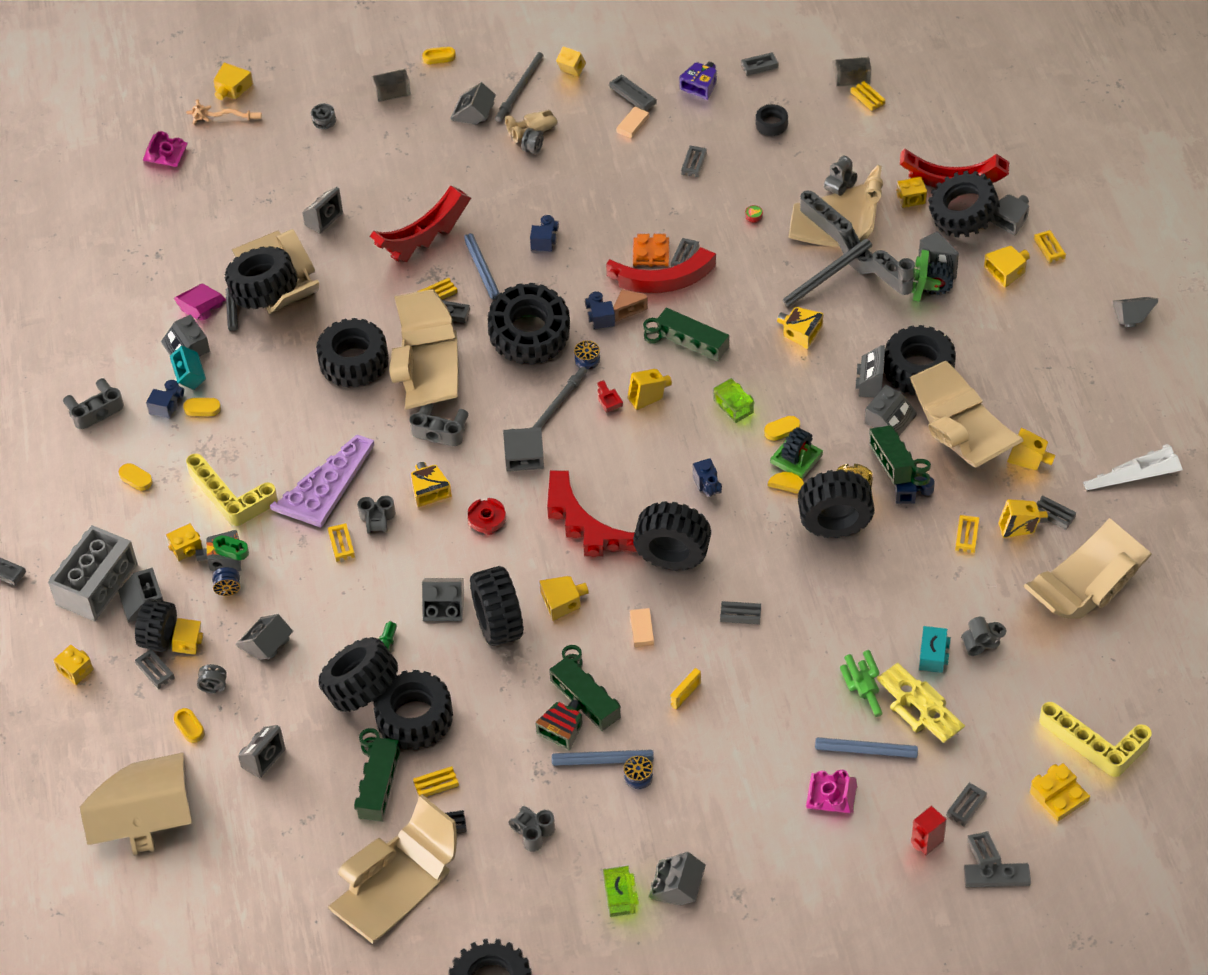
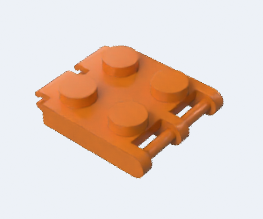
(651, 249)

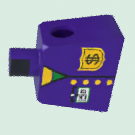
(699, 79)

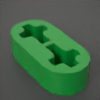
(230, 548)

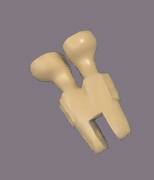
(538, 121)

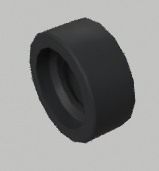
(771, 110)

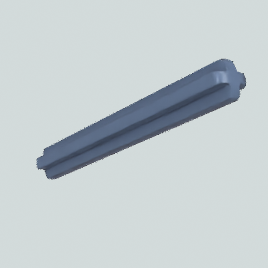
(481, 265)
(866, 747)
(602, 757)

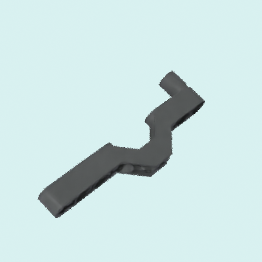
(894, 273)

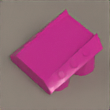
(165, 149)
(199, 301)
(832, 791)

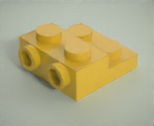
(1058, 791)

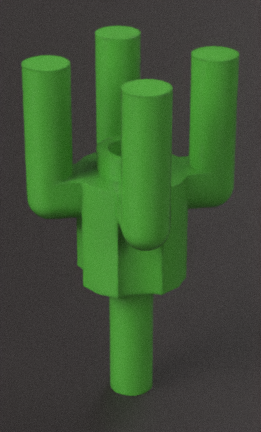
(863, 679)

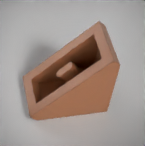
(629, 304)

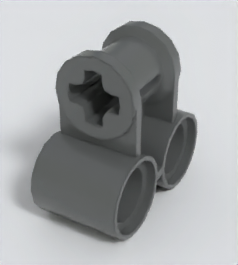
(840, 176)
(376, 513)
(982, 635)
(531, 825)

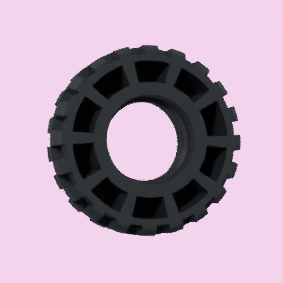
(528, 301)

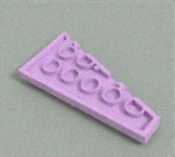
(323, 487)

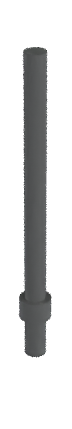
(506, 106)
(573, 382)

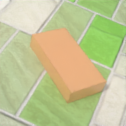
(632, 122)
(641, 627)

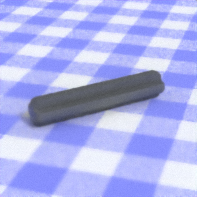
(231, 312)

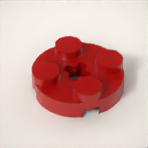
(489, 524)

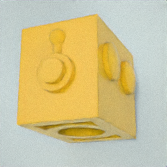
(570, 61)
(911, 192)
(184, 542)
(187, 636)
(73, 664)

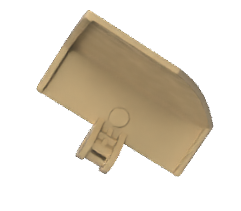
(856, 205)
(138, 802)

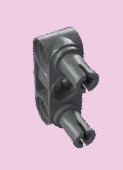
(96, 407)
(436, 428)

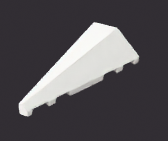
(1149, 465)

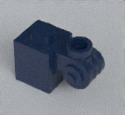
(543, 236)
(601, 312)
(165, 402)
(706, 477)
(906, 492)

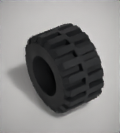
(155, 624)

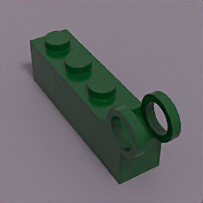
(688, 333)
(895, 457)
(581, 687)
(378, 776)

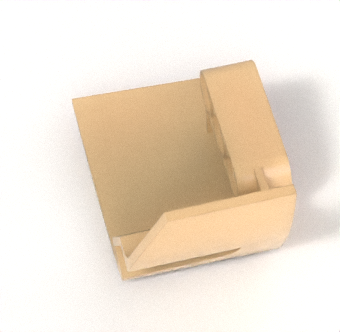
(302, 264)
(428, 350)
(959, 417)
(1090, 573)
(396, 875)

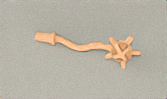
(200, 112)

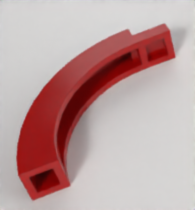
(931, 174)
(665, 279)

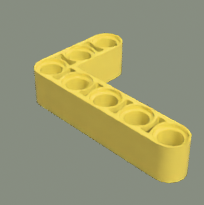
(234, 509)
(1094, 742)

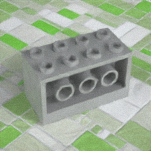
(93, 573)

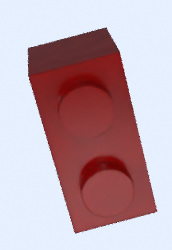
(928, 830)

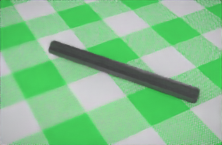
(827, 272)

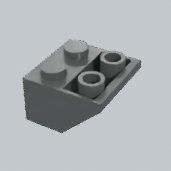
(523, 449)
(137, 590)
(442, 599)
(677, 879)

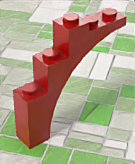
(422, 232)
(579, 523)

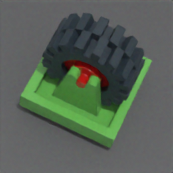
(931, 277)
(797, 453)

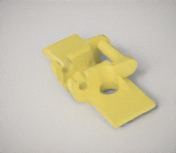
(923, 698)

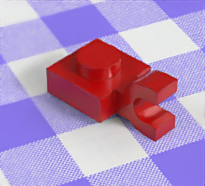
(608, 398)

